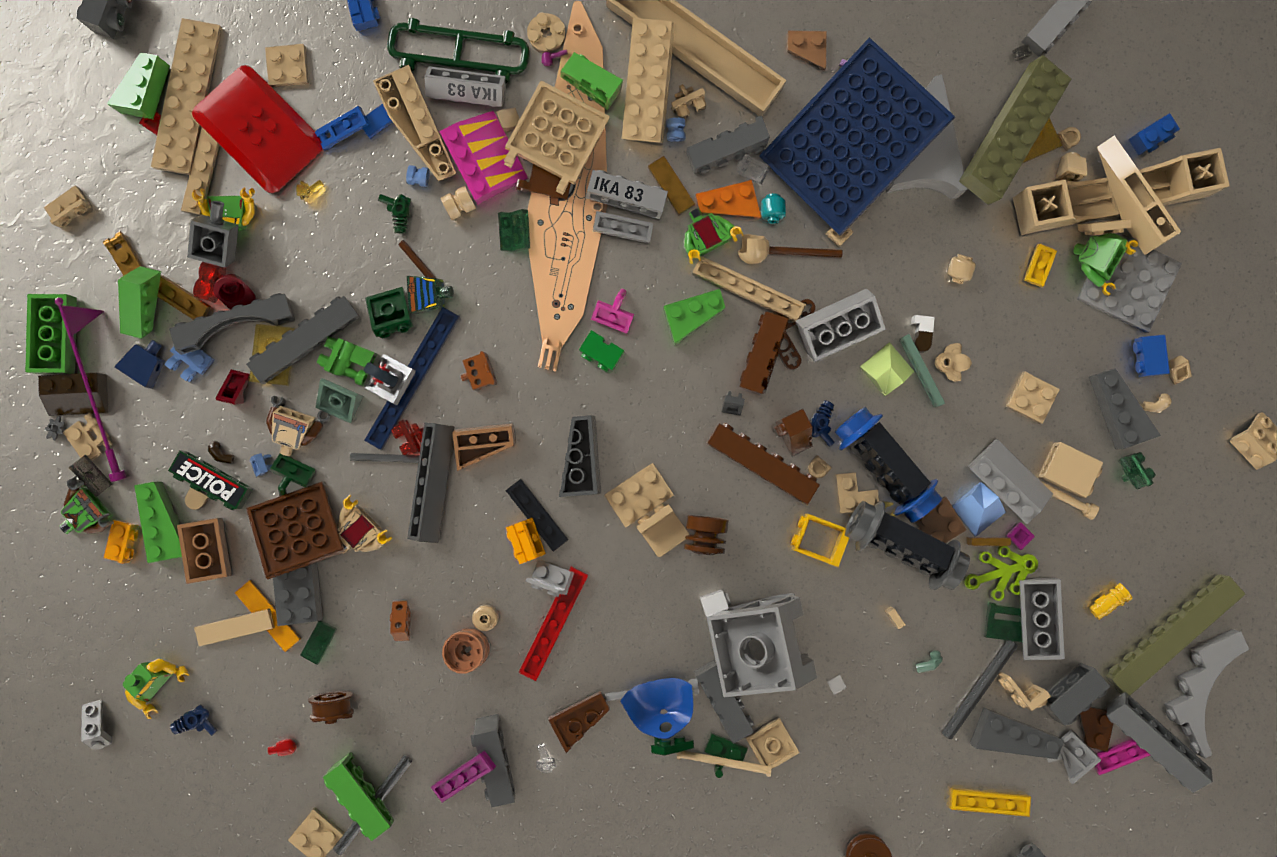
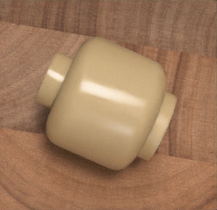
(961, 268)
(490, 612)

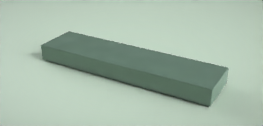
(921, 371)

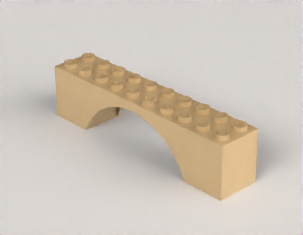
(1073, 203)

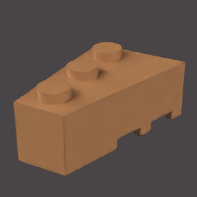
(481, 442)

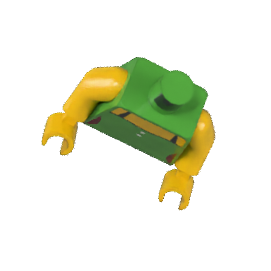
(236, 208)
(147, 680)

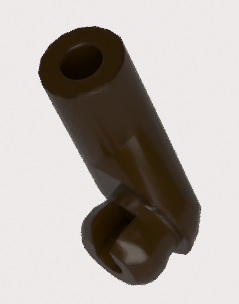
(218, 455)

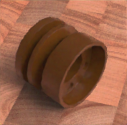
(706, 534)

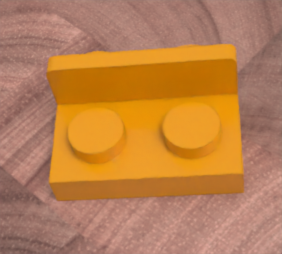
(121, 541)

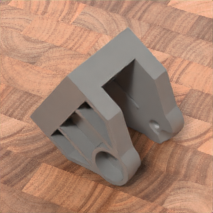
(772, 624)

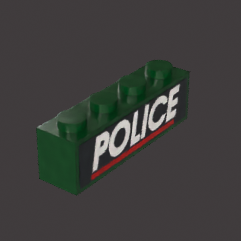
(210, 480)

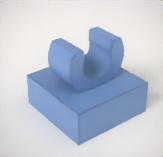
(258, 464)

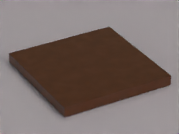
(295, 530)

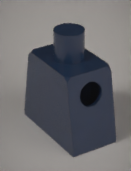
(142, 364)

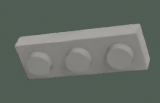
(622, 227)

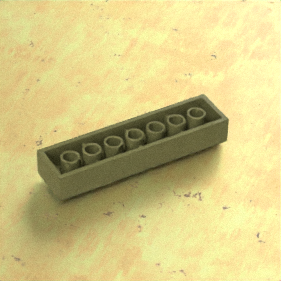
(1015, 130)

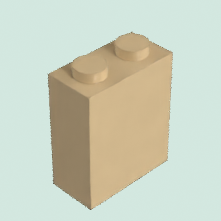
(1071, 470)

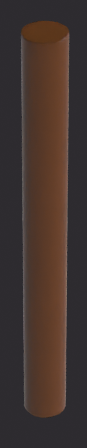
(805, 251)

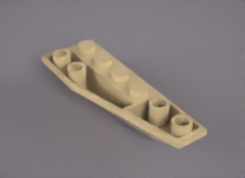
(413, 119)
(1135, 198)

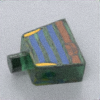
(426, 294)

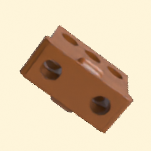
(484, 369)
(400, 621)

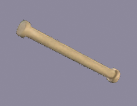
(725, 762)

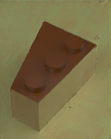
(795, 432)

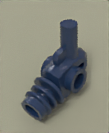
(821, 421)
(192, 720)

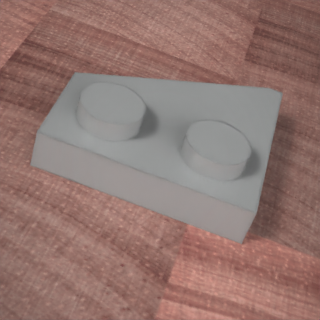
(1077, 756)

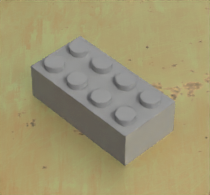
(840, 325)

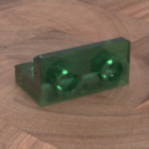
(514, 230)

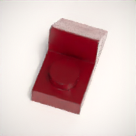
(233, 388)

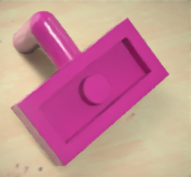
(612, 315)

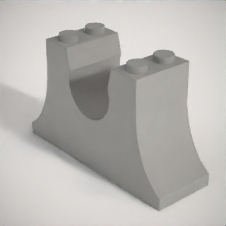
(940, 163)

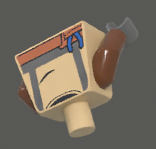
(291, 427)

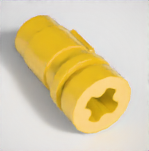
(1108, 603)

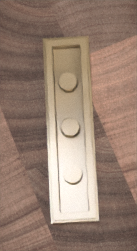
(234, 627)

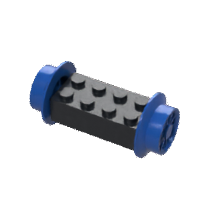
(889, 464)

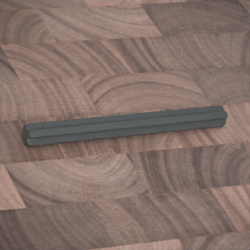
(979, 689)
(381, 793)

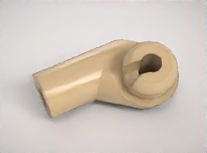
(1157, 407)

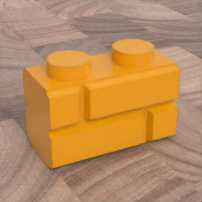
(525, 541)

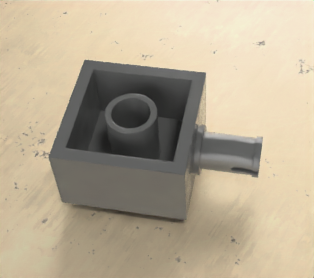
(213, 238)

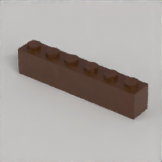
(763, 464)

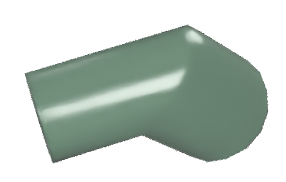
(932, 664)

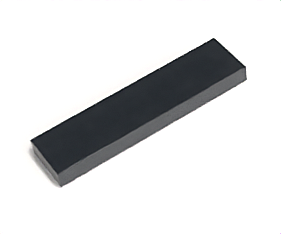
(533, 509)

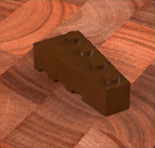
(764, 352)

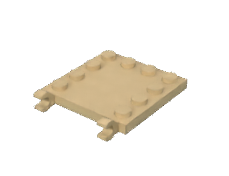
(556, 134)

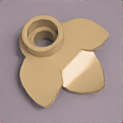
(955, 362)

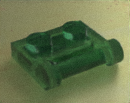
(1002, 628)

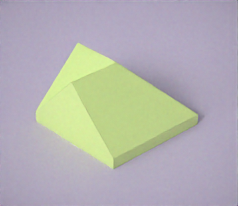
(887, 369)

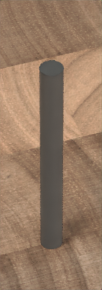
(384, 458)

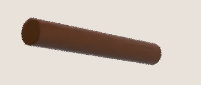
(416, 260)

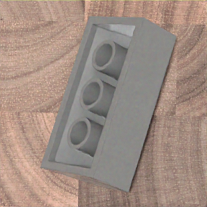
(1011, 481)
(1042, 619)

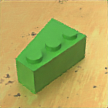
(692, 313)

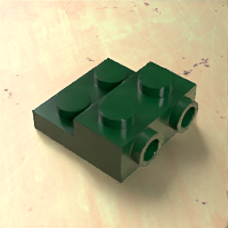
(389, 312)

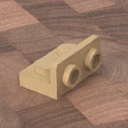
(67, 206)

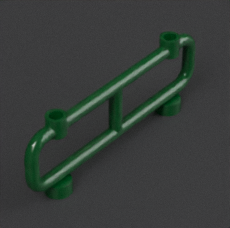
(410, 59)

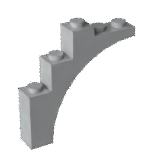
(1197, 683)

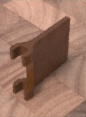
(542, 183)

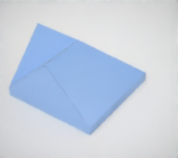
(979, 508)

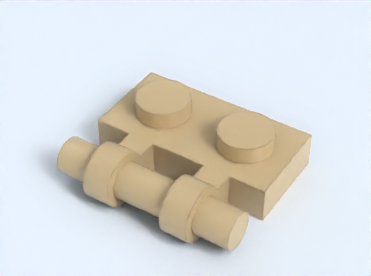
(83, 441)

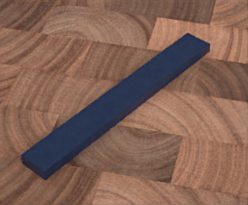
(421, 364)

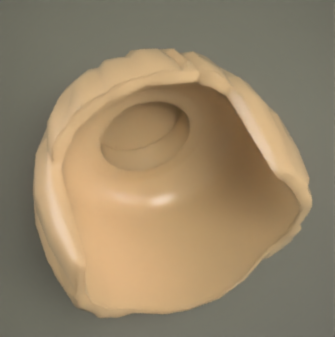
(754, 249)

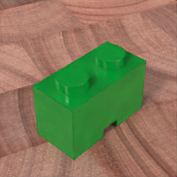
(595, 349)

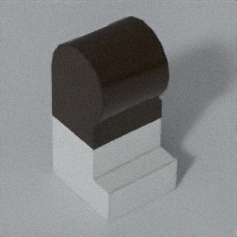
(923, 332)

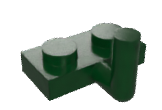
(291, 471)
(667, 747)
(724, 748)

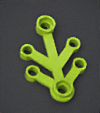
(1004, 571)

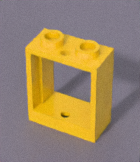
(839, 547)

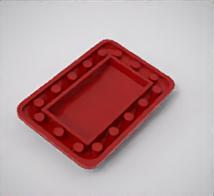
(258, 129)

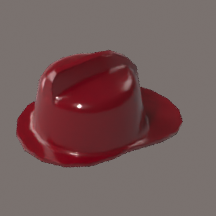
(233, 291)

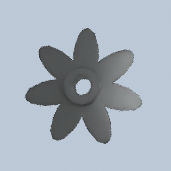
(54, 428)

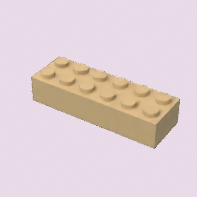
(648, 80)

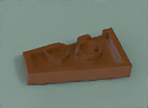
(578, 718)

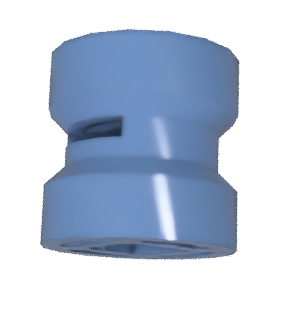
(675, 129)
(418, 176)

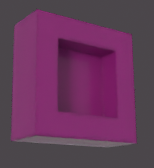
(1020, 536)

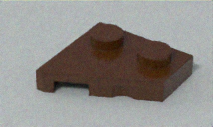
(1096, 728)

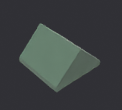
(337, 400)

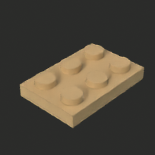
(639, 495)

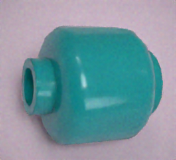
(773, 208)

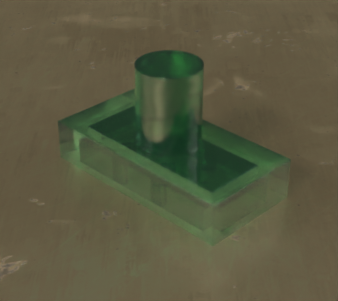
(318, 642)

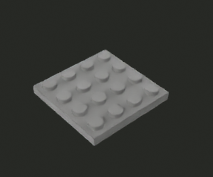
(1140, 288)

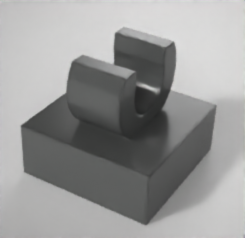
(732, 404)

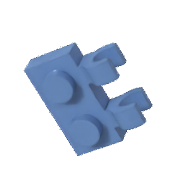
(197, 361)

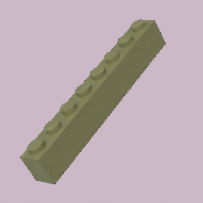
(1175, 634)

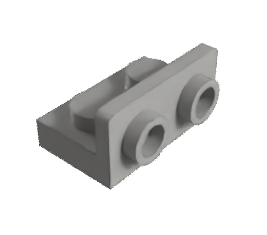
(551, 577)

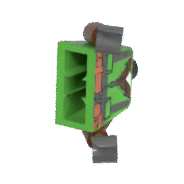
(83, 510)

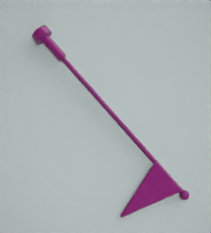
(75, 319)

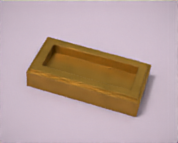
(988, 541)

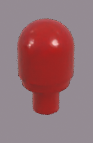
(283, 748)

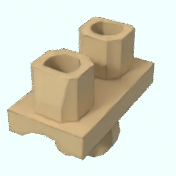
(695, 98)

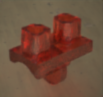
(405, 429)

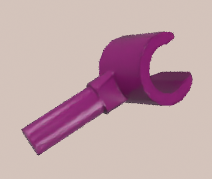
(547, 57)

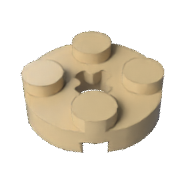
(543, 22)

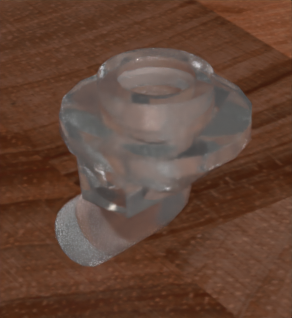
(546, 763)

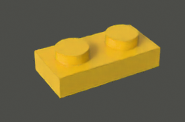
(1040, 265)

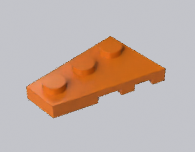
(730, 200)

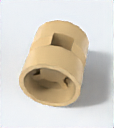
(457, 203)

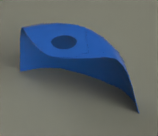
(647, 700)

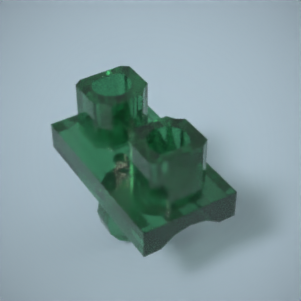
(1135, 471)

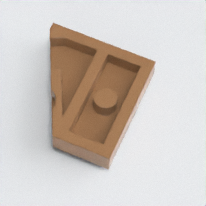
(808, 46)

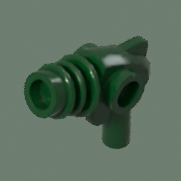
(399, 209)

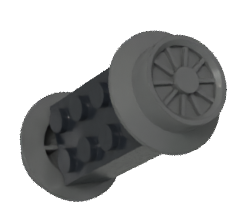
(915, 548)

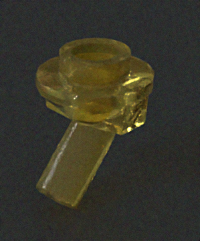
(303, 189)

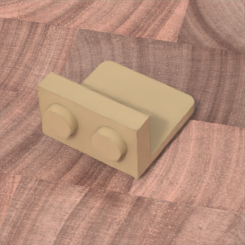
(1258, 442)
(662, 530)
(1030, 699)

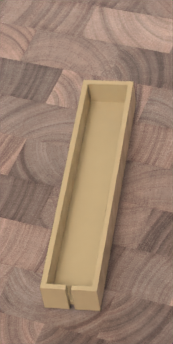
(709, 52)

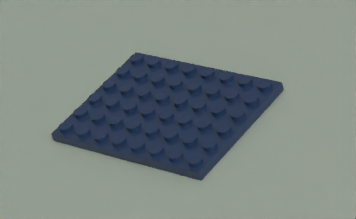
(856, 136)

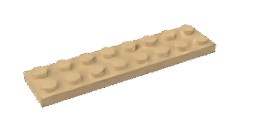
(186, 87)

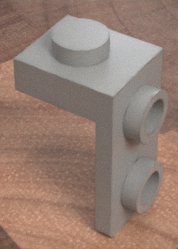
(92, 726)

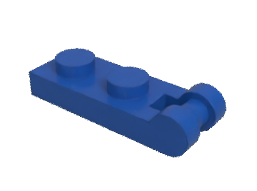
(342, 127)

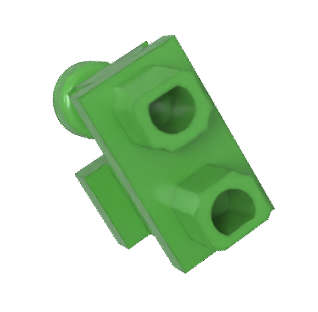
(342, 356)

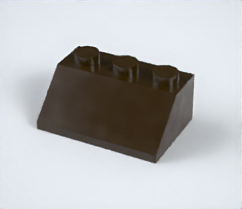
(68, 395)

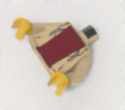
(359, 529)

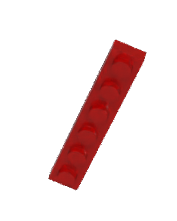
(552, 627)

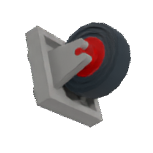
(388, 378)

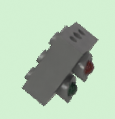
(103, 15)

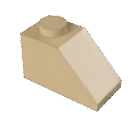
(1071, 167)

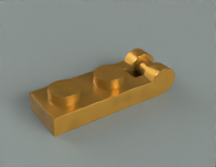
(125, 256)

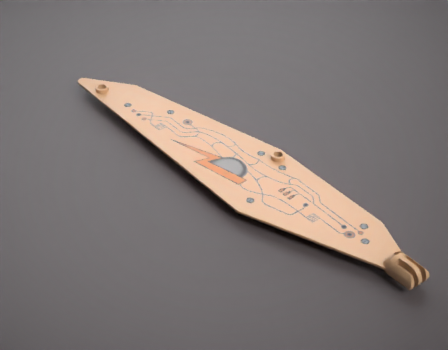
(562, 230)

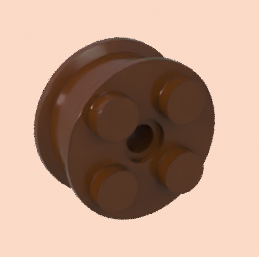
(331, 706)

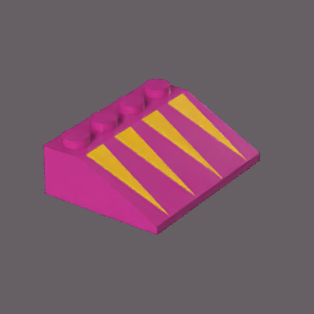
(480, 156)

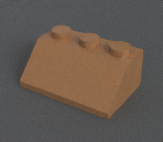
(204, 550)

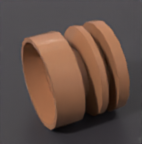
(454, 650)

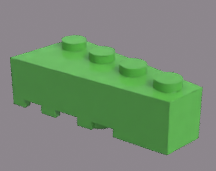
(158, 522)
(358, 797)

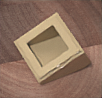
(508, 118)
(1179, 369)

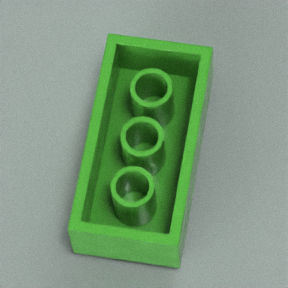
(46, 336)

